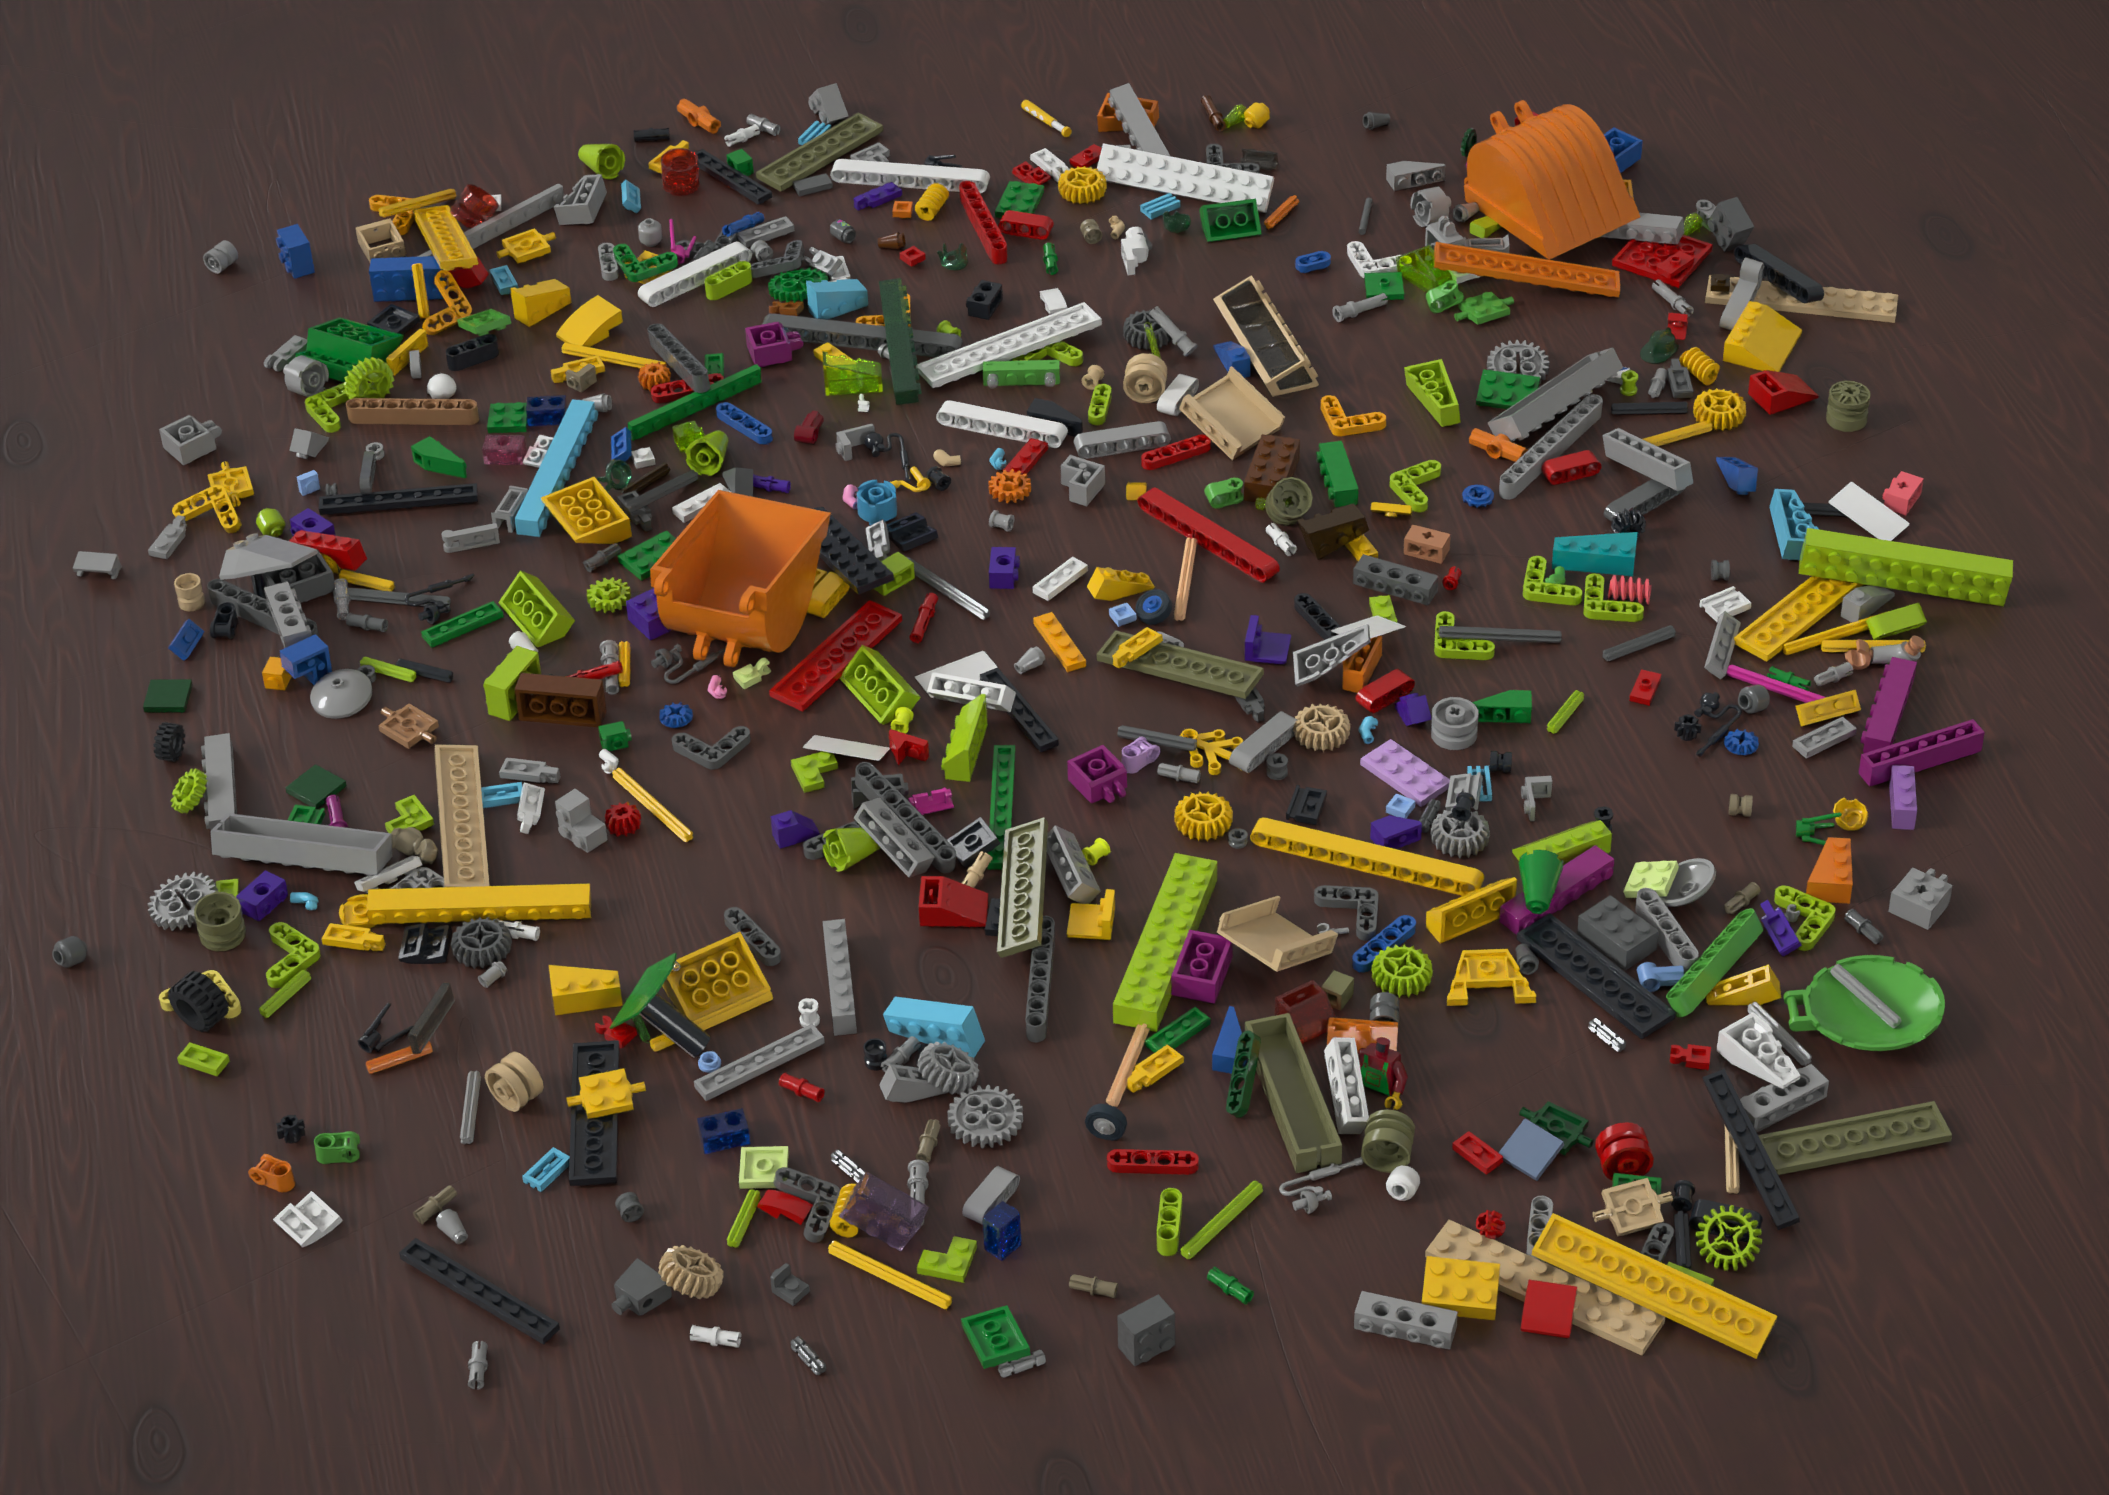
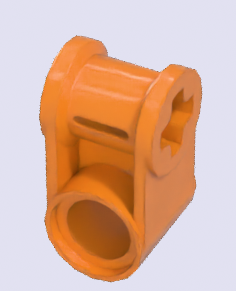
(273, 1174)

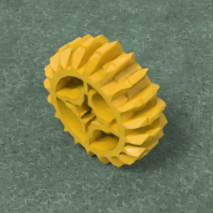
(1082, 185)
(1720, 408)
(1203, 816)

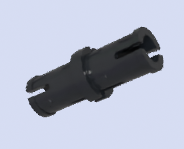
(651, 134)

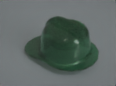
(1660, 347)

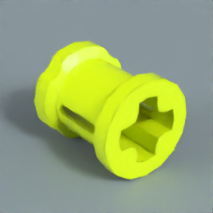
(902, 718)
(1096, 851)

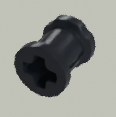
(938, 478)
(1462, 810)
(1605, 815)
(1683, 1193)

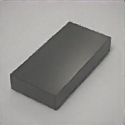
(812, 184)

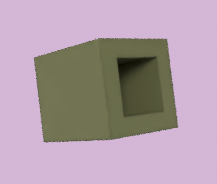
(1339, 989)

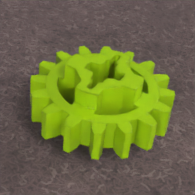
(608, 595)
(189, 791)

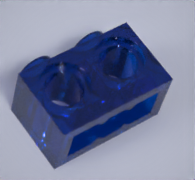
(546, 410)
(723, 1131)
(1002, 1230)

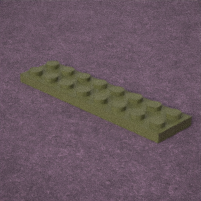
(819, 151)
(1188, 667)
(1022, 888)
(1856, 1137)

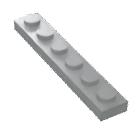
(759, 1062)

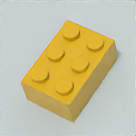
(1462, 1286)

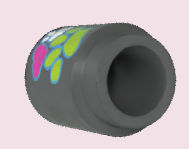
(843, 231)

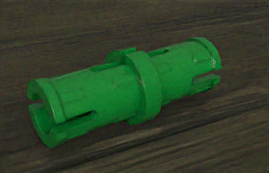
(1050, 258)
(1788, 678)
(1230, 1285)

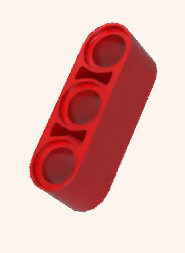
(1026, 225)
(1571, 467)
(1385, 690)

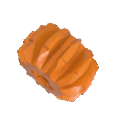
(653, 374)

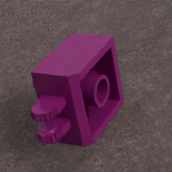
(771, 344)
(1098, 775)

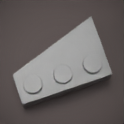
(583, 202)

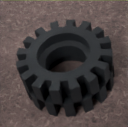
(169, 742)

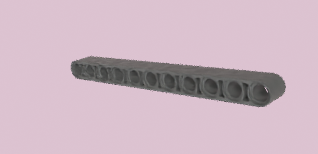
(862, 335)

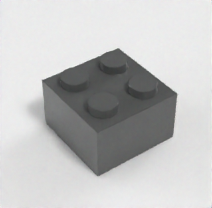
(1730, 224)
(1146, 1330)

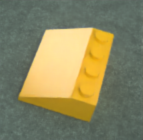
(1761, 339)
(589, 513)
(714, 977)

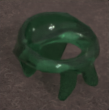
(960, 257)
(620, 471)

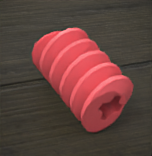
(1630, 589)

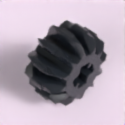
(1628, 522)

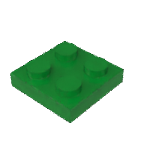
(507, 418)

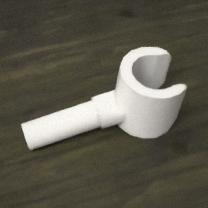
(863, 405)

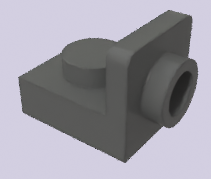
(787, 1285)

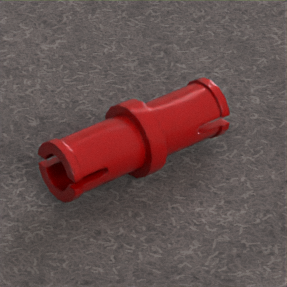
(801, 1087)

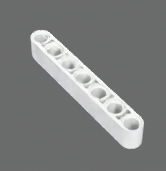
(692, 274)
(1001, 423)

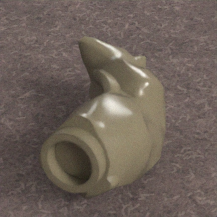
(411, 842)

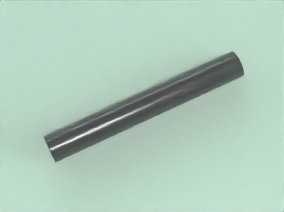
(1365, 216)

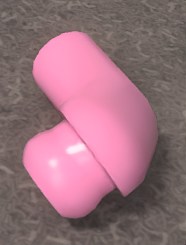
(848, 496)
(715, 688)

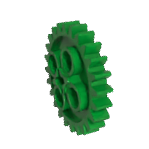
(793, 284)

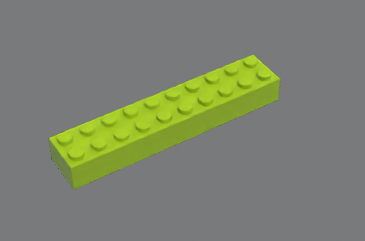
(1906, 567)
(1176, 910)

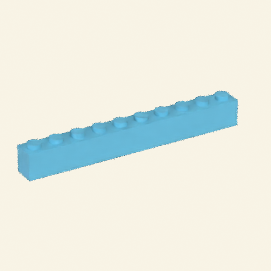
(556, 466)

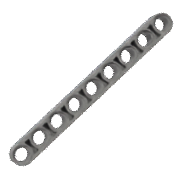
(1550, 446)

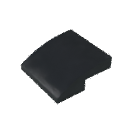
(910, 532)
(425, 945)

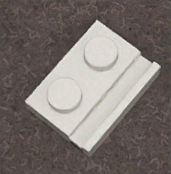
(1726, 600)

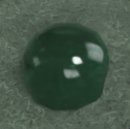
(1177, 222)

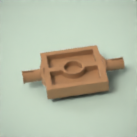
(408, 725)

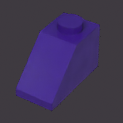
(792, 828)
(1395, 831)

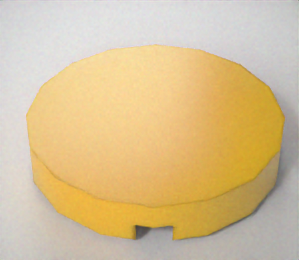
(355, 912)

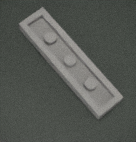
(1722, 645)

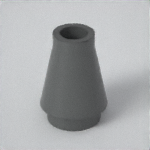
(1373, 120)
(1526, 959)

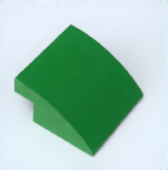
(344, 342)

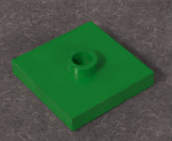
(1387, 283)

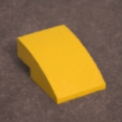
(590, 323)

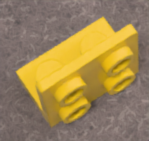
(1092, 920)

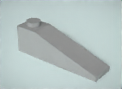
(1323, 656)

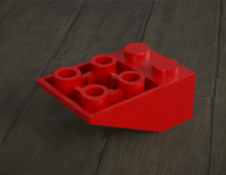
(1779, 390)
(951, 903)

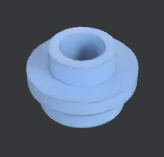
(709, 1062)

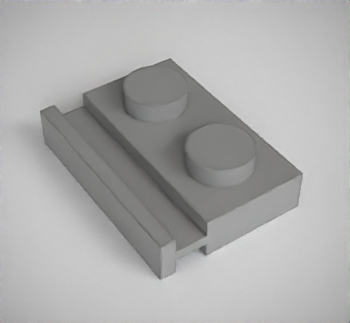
(1464, 783)

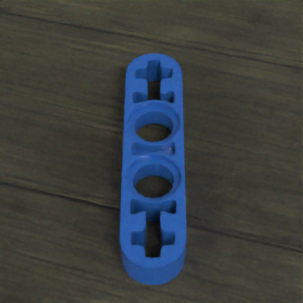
(760, 433)
(1380, 940)

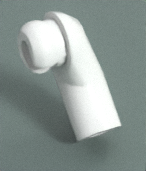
(610, 761)

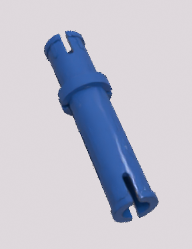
(746, 222)

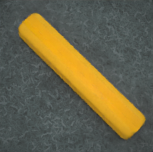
(420, 289)
(367, 580)
(624, 657)

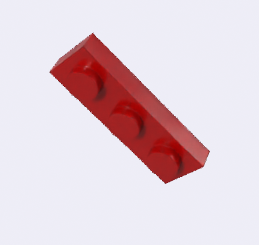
(1027, 456)

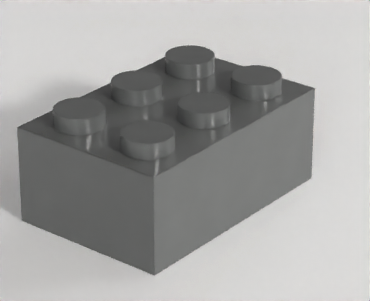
(308, 578)
(1617, 932)

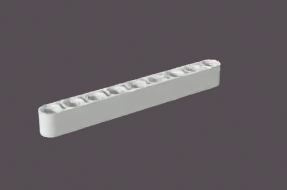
(906, 174)

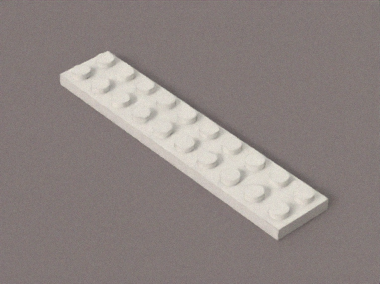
(1183, 177)
(1009, 344)

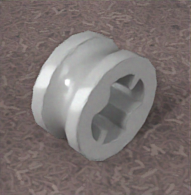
(378, 448)

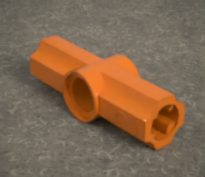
(698, 116)
(1496, 445)

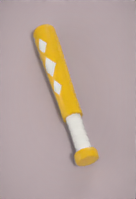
(1037, 112)

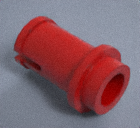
(1451, 580)

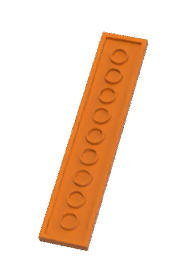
(1527, 269)

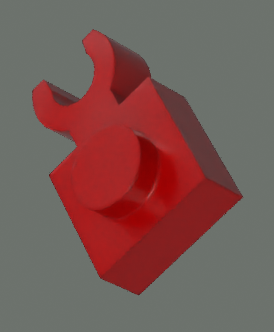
(622, 1032)
(1694, 1056)

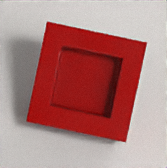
(912, 256)

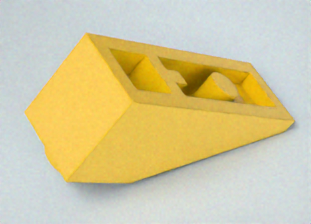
(1744, 989)

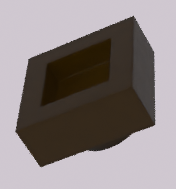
(1720, 283)

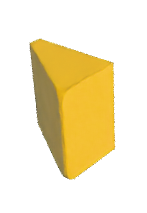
(1135, 489)

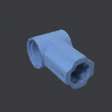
(1653, 977)

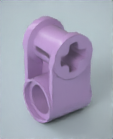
(1139, 754)

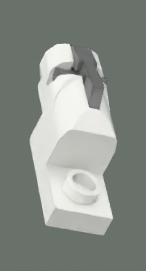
(1134, 248)

